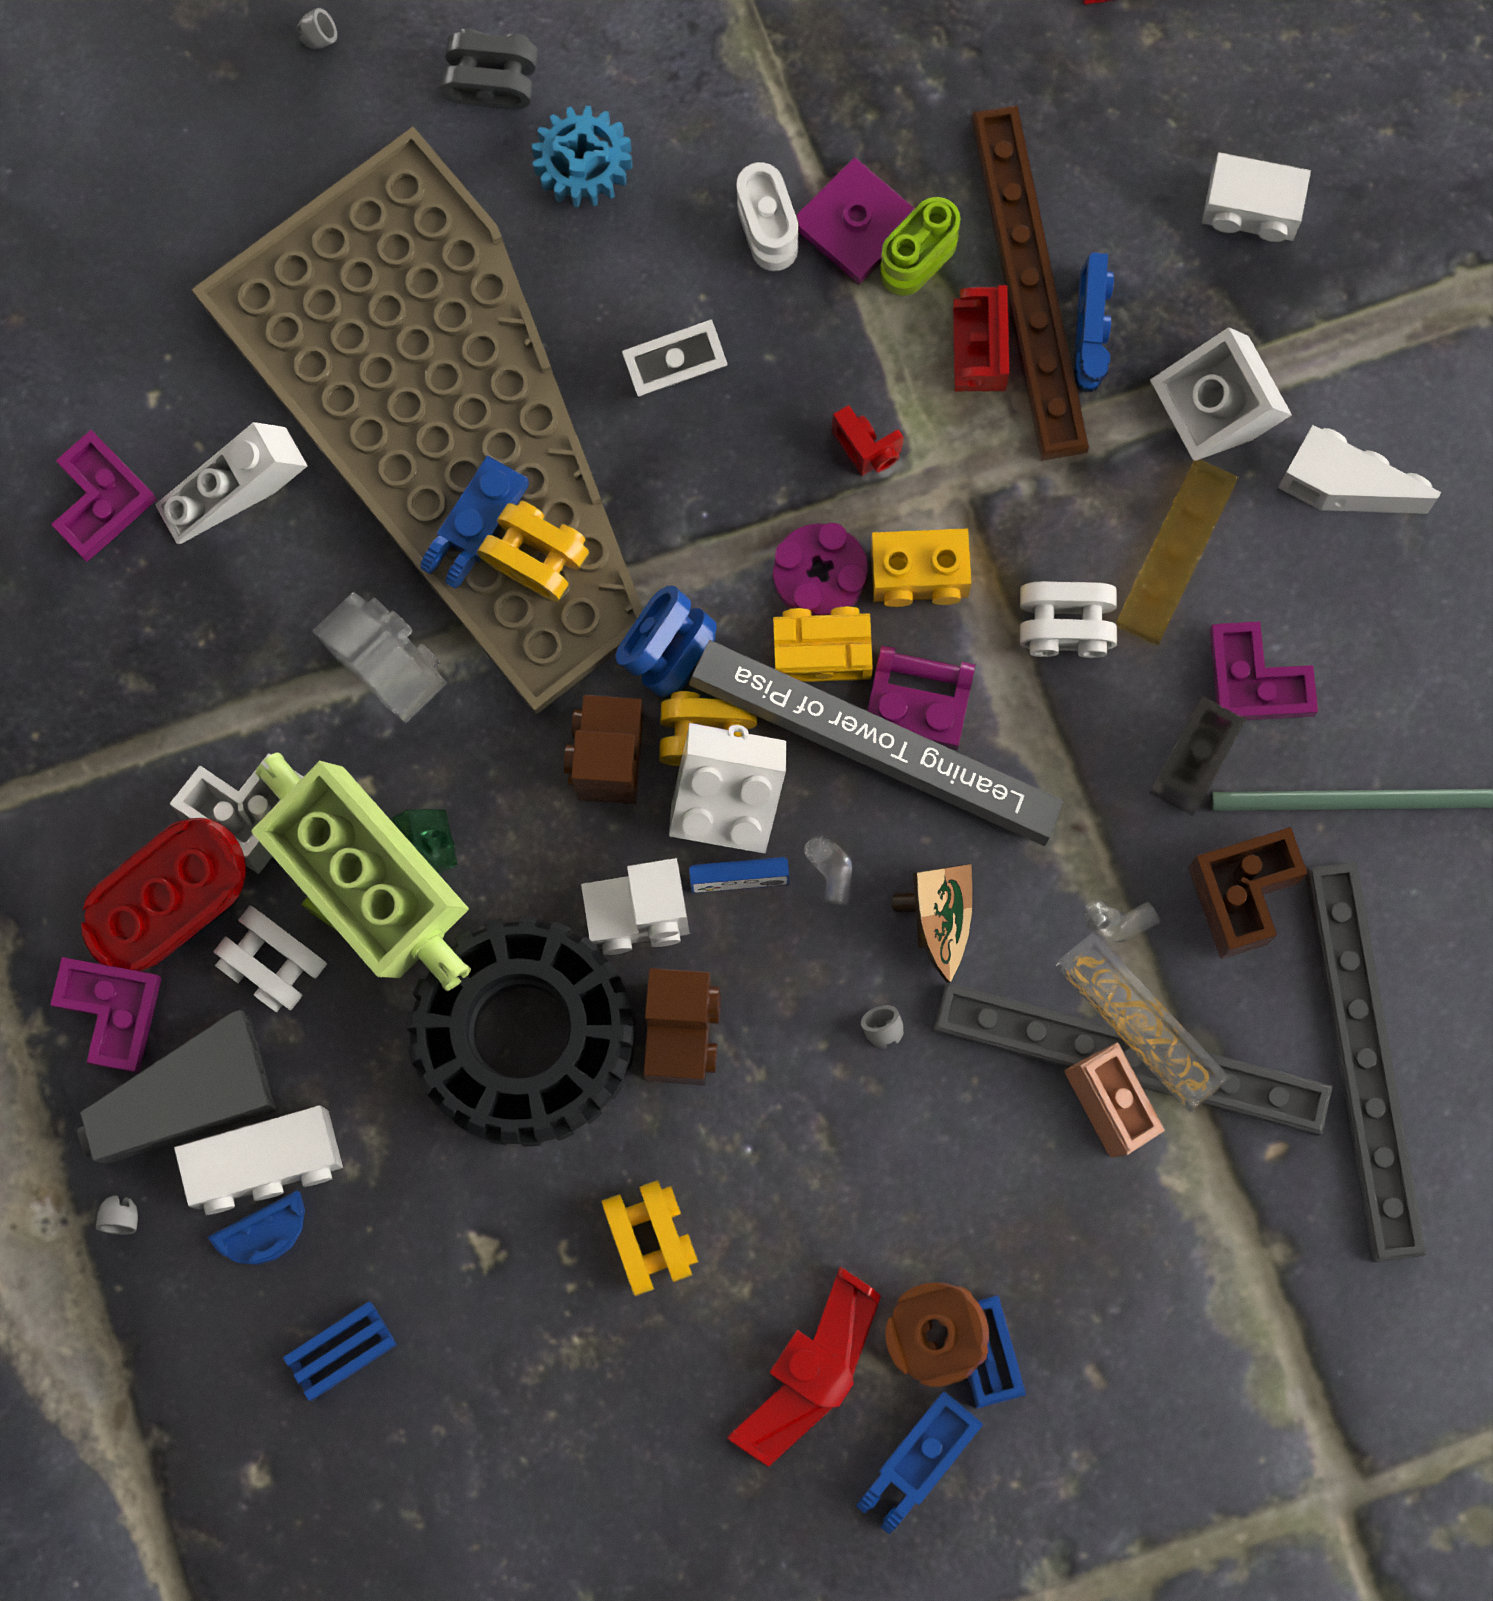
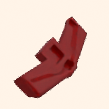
(813, 1372)

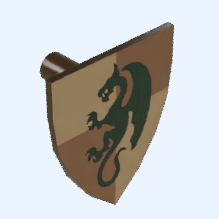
(943, 914)

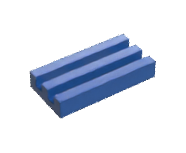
(303, 1374)
(998, 1394)

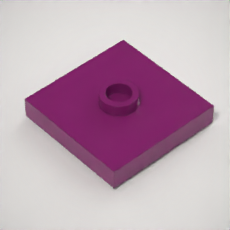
(853, 219)

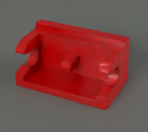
(981, 339)

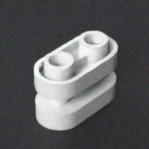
(767, 216)
(1049, 635)
(273, 988)

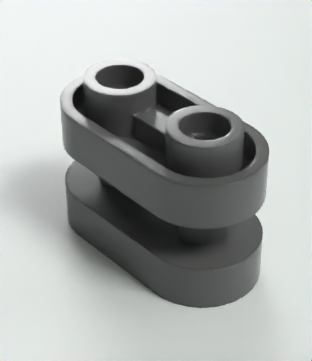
(489, 69)

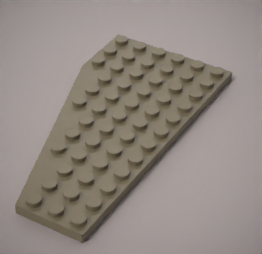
(410, 361)

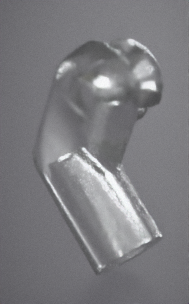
(834, 865)
(1116, 924)

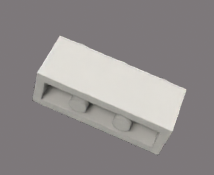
(259, 1160)

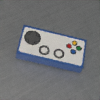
(739, 875)

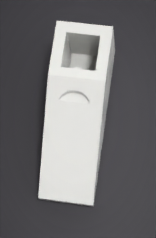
(1344, 478)
(231, 480)

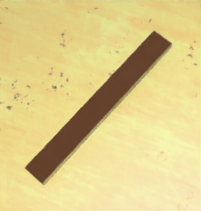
(1029, 283)

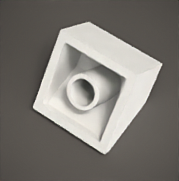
(1220, 395)

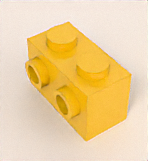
(920, 566)

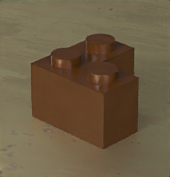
(606, 749)
(1233, 888)
(678, 1023)

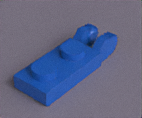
(1092, 325)
(474, 518)
(923, 1457)

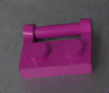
(922, 712)

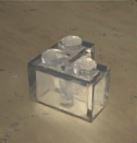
(379, 652)

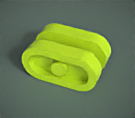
(919, 246)

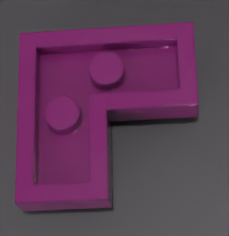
(111, 498)
(1249, 687)
(123, 1008)

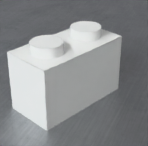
(1256, 197)
(674, 358)

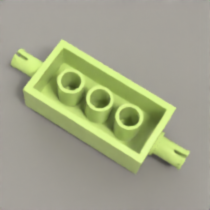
(360, 871)

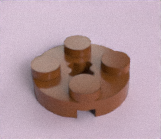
(964, 1346)

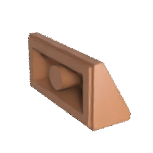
(1114, 1101)

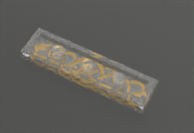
(1142, 1022)

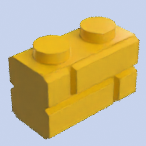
(823, 645)

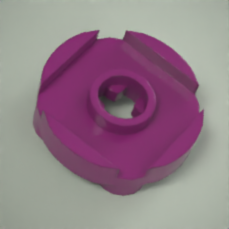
(831, 546)

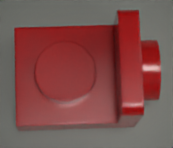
(858, 439)

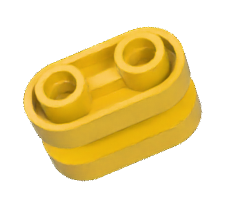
(526, 525)
(688, 708)
(675, 1251)

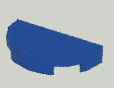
(264, 1233)

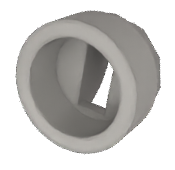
(317, 29)
(882, 1026)
(117, 1218)

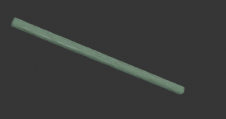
(1351, 799)

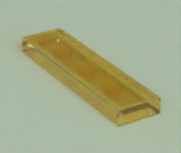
(1176, 551)

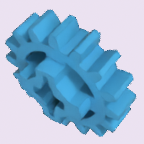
(598, 168)

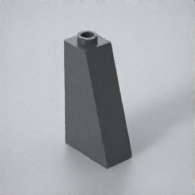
(187, 1093)

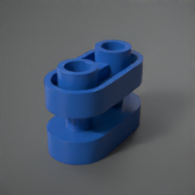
(666, 641)

